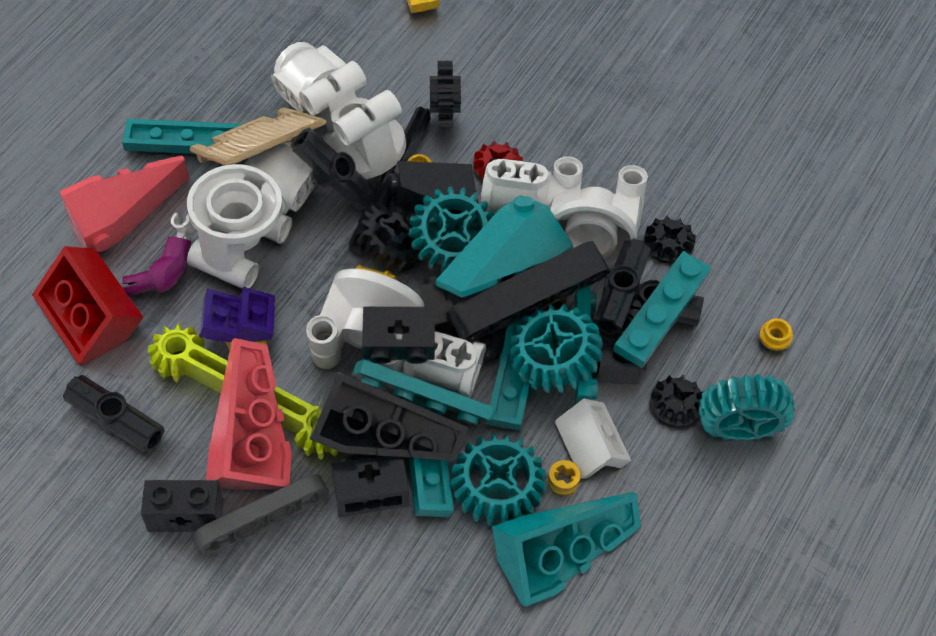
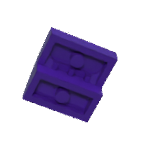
(237, 317)

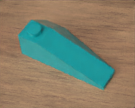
(510, 242)
(554, 545)

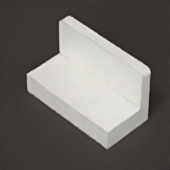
(591, 438)

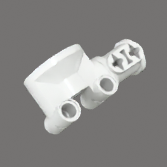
(326, 87)
(241, 205)
(582, 213)
(341, 321)

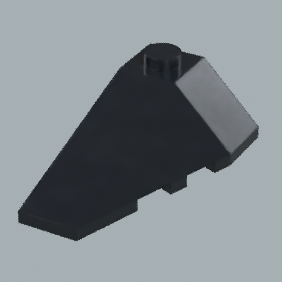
(373, 422)

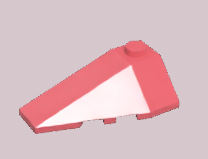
(112, 207)
(248, 433)

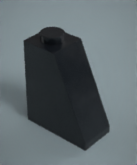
(417, 179)

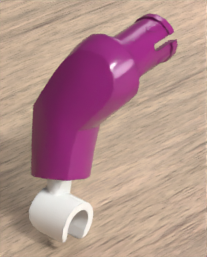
(167, 269)

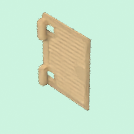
(256, 137)

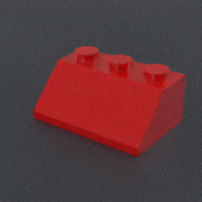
(86, 304)

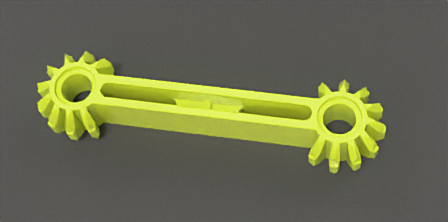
(210, 371)

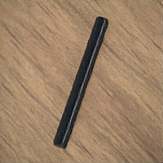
(413, 135)

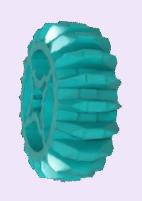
(439, 209)
(574, 357)
(747, 408)
(498, 461)

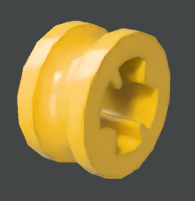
(568, 469)

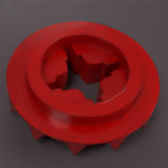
(487, 153)

